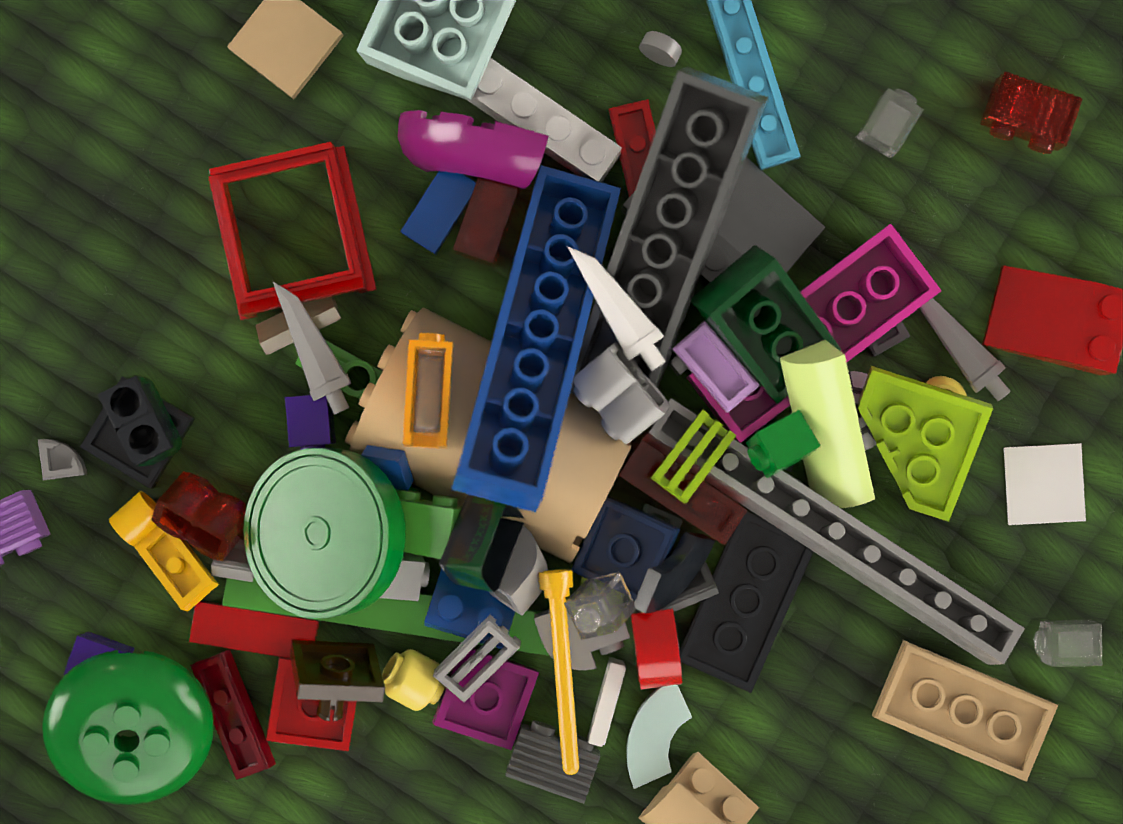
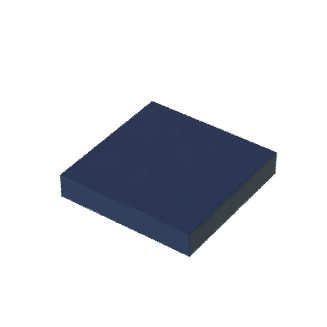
(624, 543)

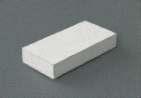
(606, 702)

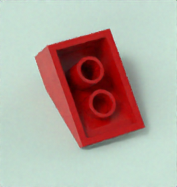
(1057, 320)

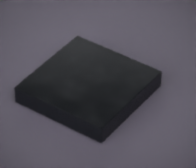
(105, 444)

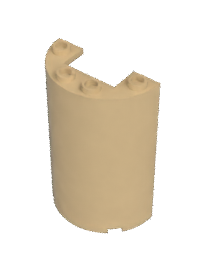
(583, 460)

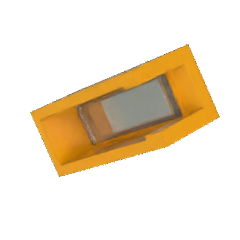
(428, 392)

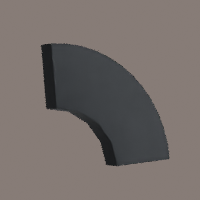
(674, 575)

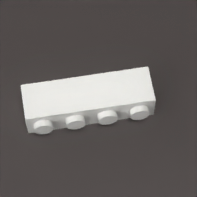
(523, 106)

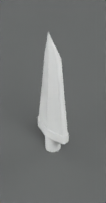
(628, 322)

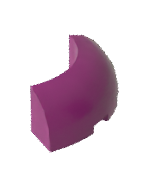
(457, 146)

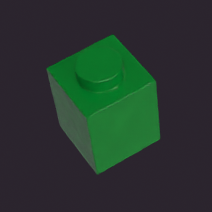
(782, 444)

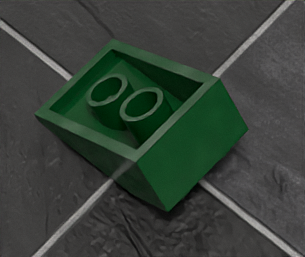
(760, 317)

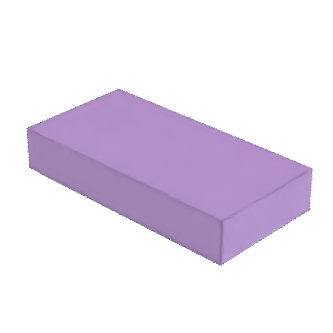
(715, 367)

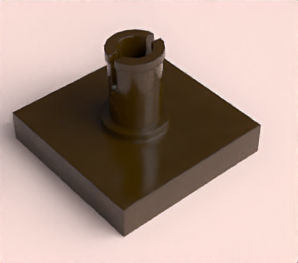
(336, 674)

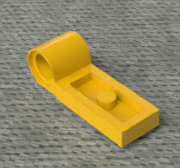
(167, 556)

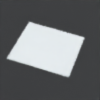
(1044, 484)

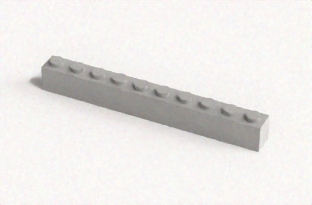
(845, 542)

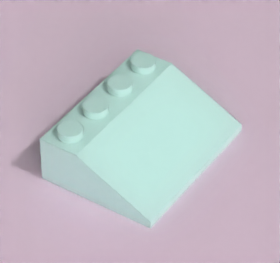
(435, 41)

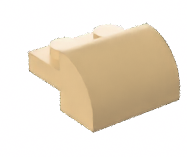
(699, 796)

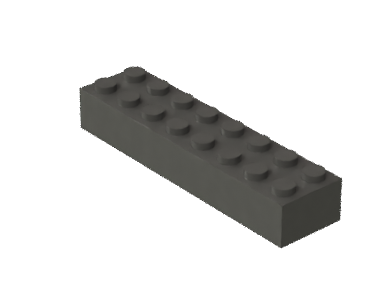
(678, 208)

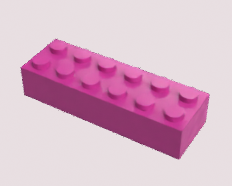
(856, 304)

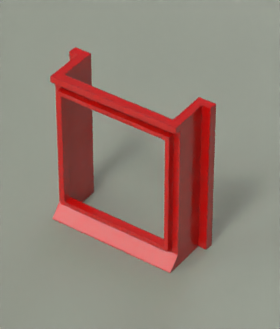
(360, 272)

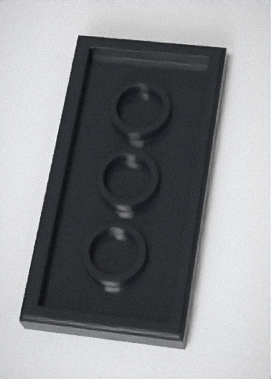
(755, 588)

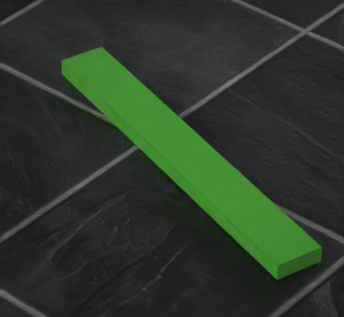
(383, 614)

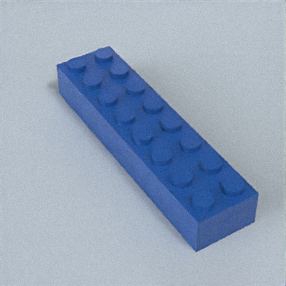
(536, 342)

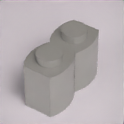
(620, 394)

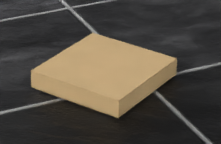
(285, 43)

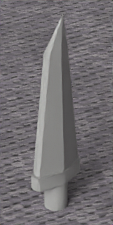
(970, 356)
(318, 362)

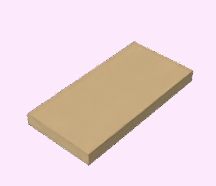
(964, 710)

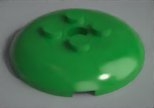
(128, 693)

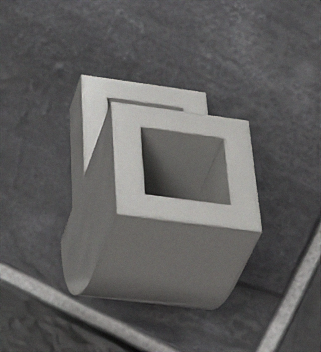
(521, 577)
(580, 649)

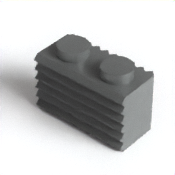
(538, 762)

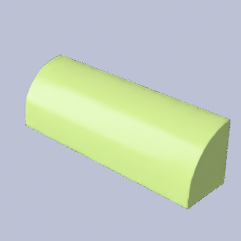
(823, 393)

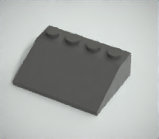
(759, 216)

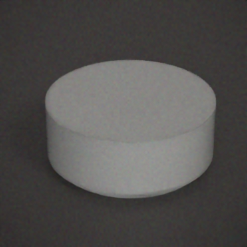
(660, 48)

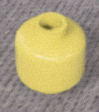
(411, 680)

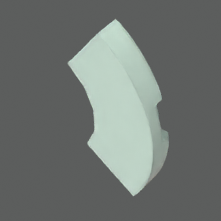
(652, 732)

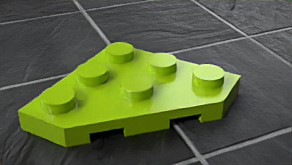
(923, 437)

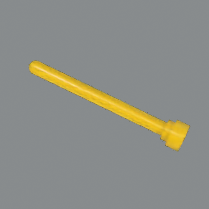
(556, 588)

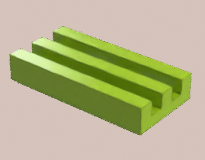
(715, 428)

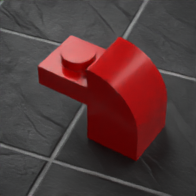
(656, 649)

